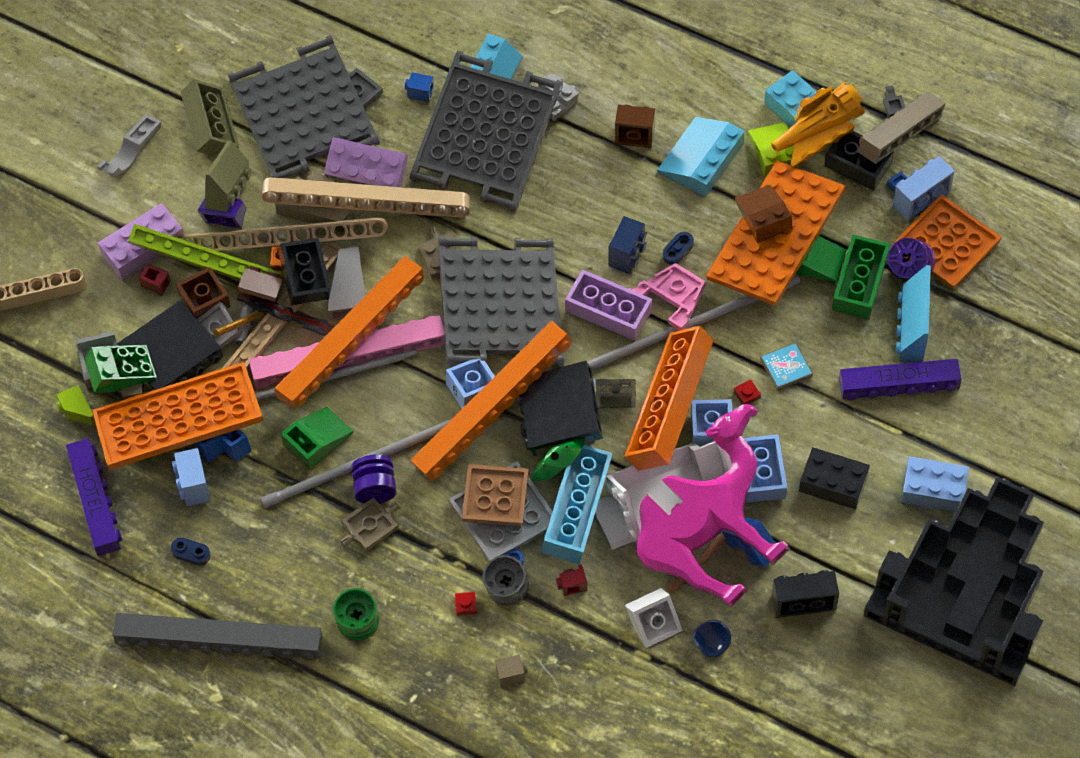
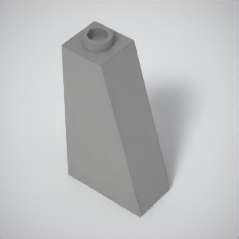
(347, 284)

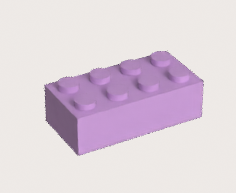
(365, 164)
(128, 258)
(608, 305)

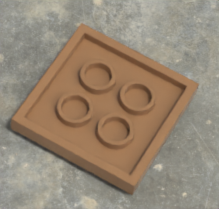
(495, 495)

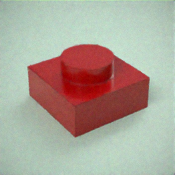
(747, 392)
(465, 603)

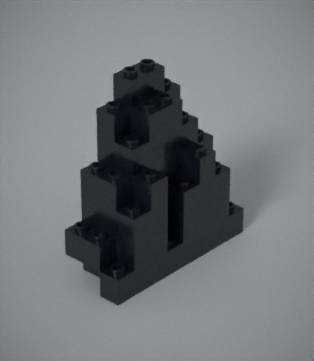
(969, 583)

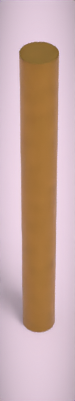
(238, 323)

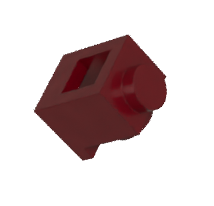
(154, 279)
(572, 581)

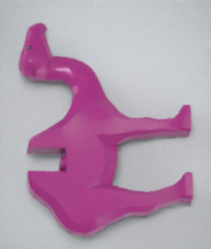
(706, 510)

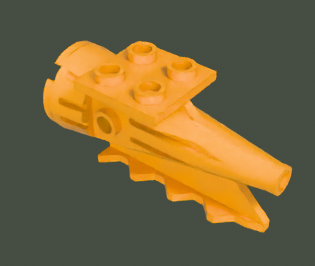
(821, 122)

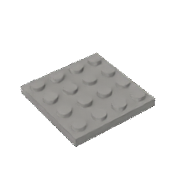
(500, 539)

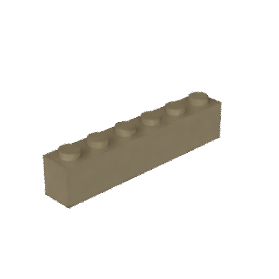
(901, 127)

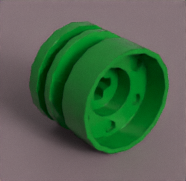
(356, 603)

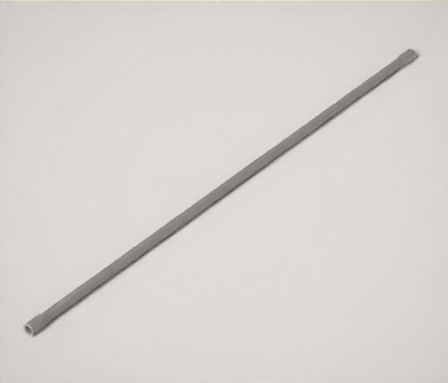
(278, 496)

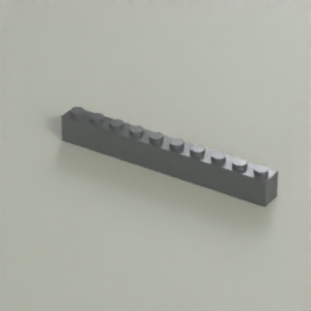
(217, 636)

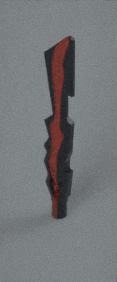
(286, 313)

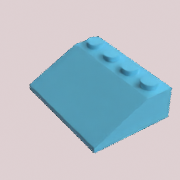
(702, 154)
(914, 317)

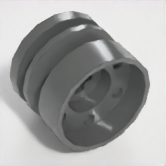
(502, 569)

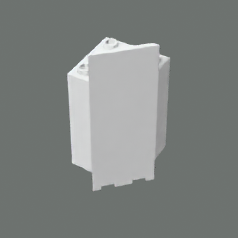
(619, 510)

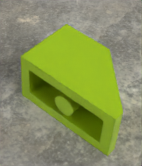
(75, 406)

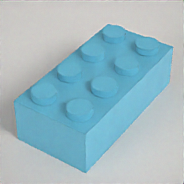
(786, 95)

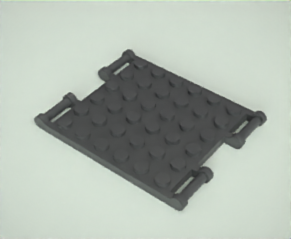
(302, 108)
(486, 130)
(495, 297)

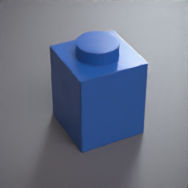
(419, 86)

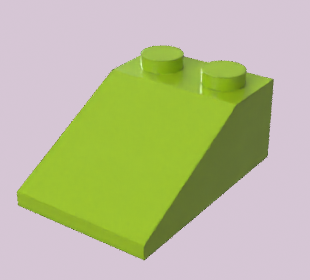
(761, 141)

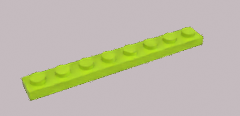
(191, 252)

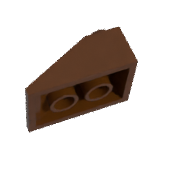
(764, 213)

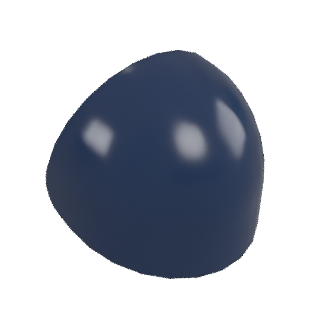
(712, 638)

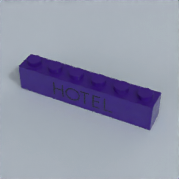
(900, 379)
(93, 496)

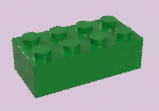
(860, 277)

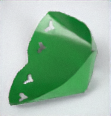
(553, 467)

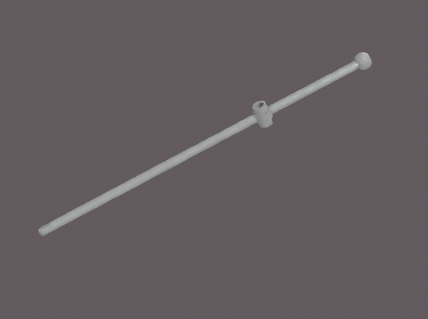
(352, 370)

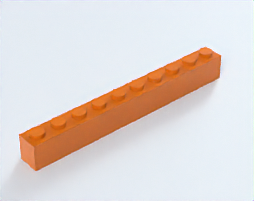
(349, 333)
(491, 401)

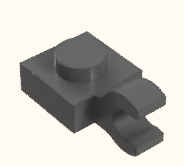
(892, 102)

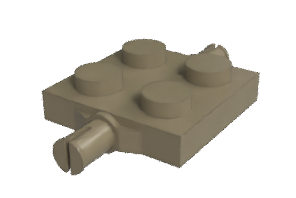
(430, 251)
(369, 524)

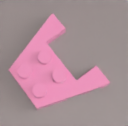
(678, 288)

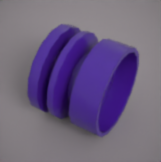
(920, 254)
(373, 478)

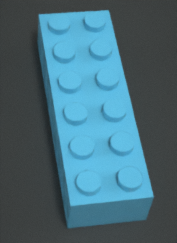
(576, 505)

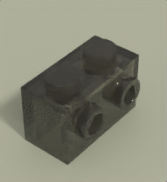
(616, 393)

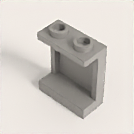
(84, 346)

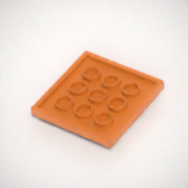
(955, 238)

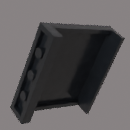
(176, 346)
(560, 407)

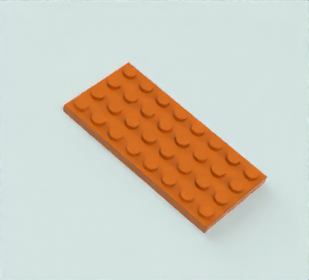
(768, 267)
(177, 415)

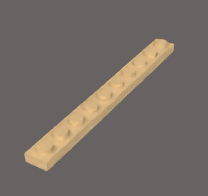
(270, 325)

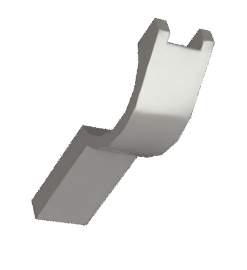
(131, 146)

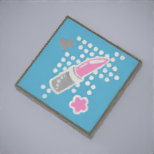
(786, 366)

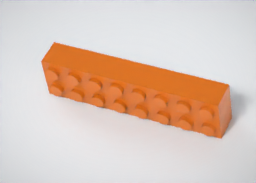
(669, 398)

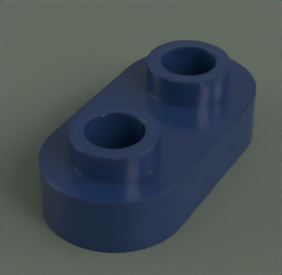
(676, 249)
(189, 551)

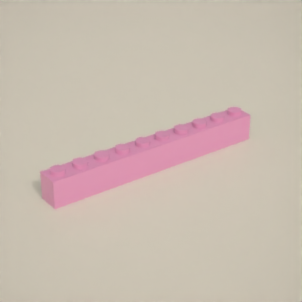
(381, 343)

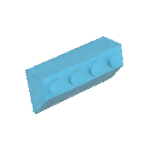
(502, 53)

